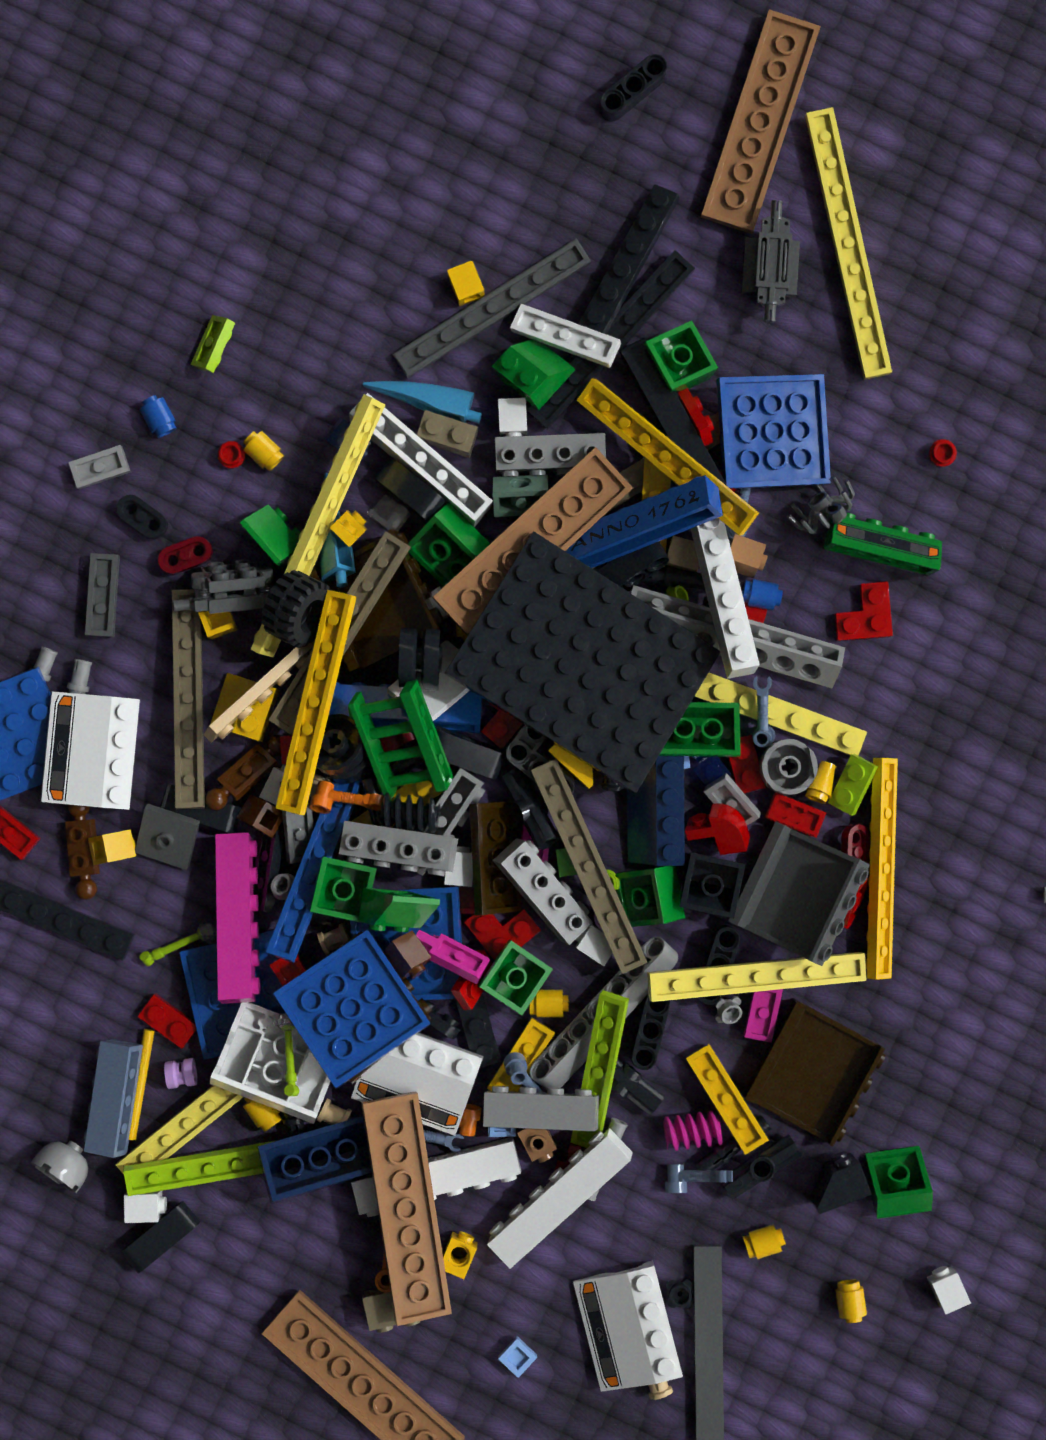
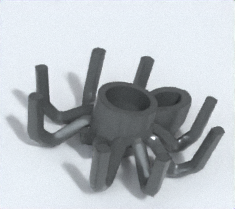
(824, 507)

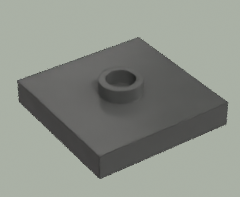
(167, 836)

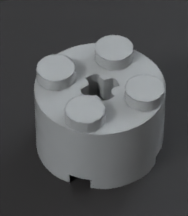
(800, 776)

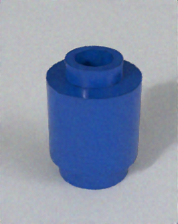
(158, 416)
(762, 594)

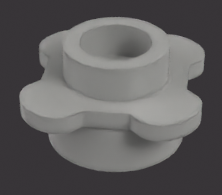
(728, 1010)

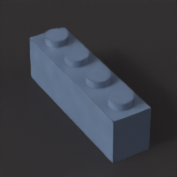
(113, 1098)

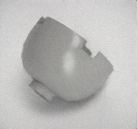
(63, 1164)

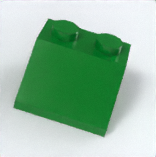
(682, 357)
(533, 371)
(272, 534)
(340, 888)
(650, 895)
(395, 909)
(515, 977)
(899, 1182)

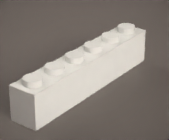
(429, 466)
(725, 599)
(454, 1172)
(559, 1198)

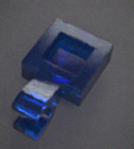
(709, 768)

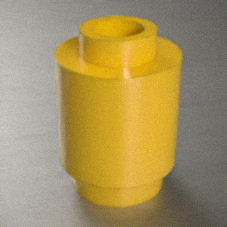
(263, 450)
(549, 1003)
(262, 1115)
(764, 1242)
(851, 1300)

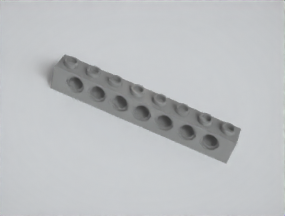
(775, 647)

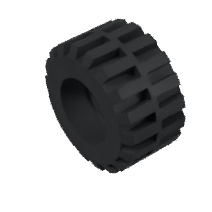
(294, 608)

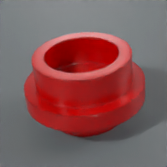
(942, 453)
(231, 454)

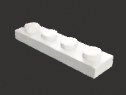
(565, 335)

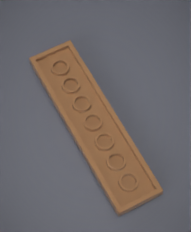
(760, 121)
(558, 516)
(406, 1208)
(354, 1374)

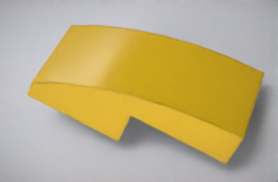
(349, 527)

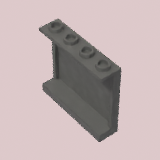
(800, 893)

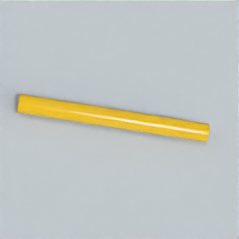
(147, 1041)

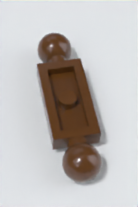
(245, 773)
(79, 851)

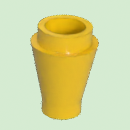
(822, 785)

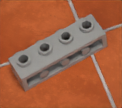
(544, 453)
(454, 803)
(398, 846)
(543, 891)
(541, 1110)

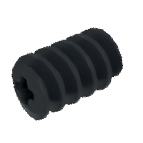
(409, 813)

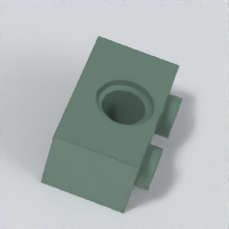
(517, 493)

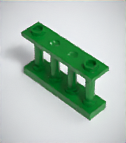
(419, 723)

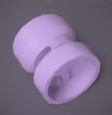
(180, 1073)

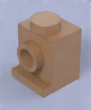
(542, 1153)

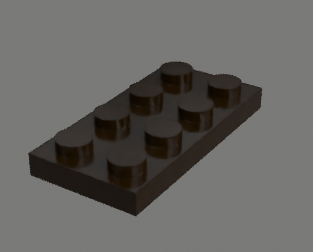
(491, 832)

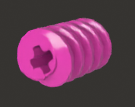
(692, 1130)

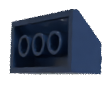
(657, 816)
(315, 1160)

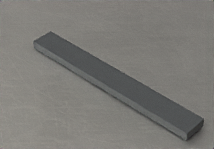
(492, 308)
(708, 1342)

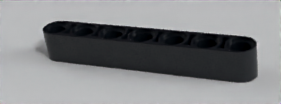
(665, 405)

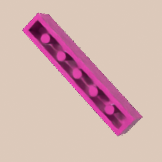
(236, 918)

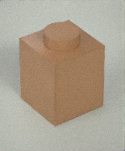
(748, 555)

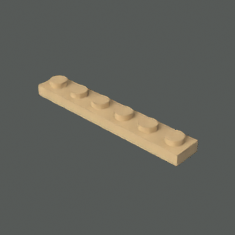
(259, 692)

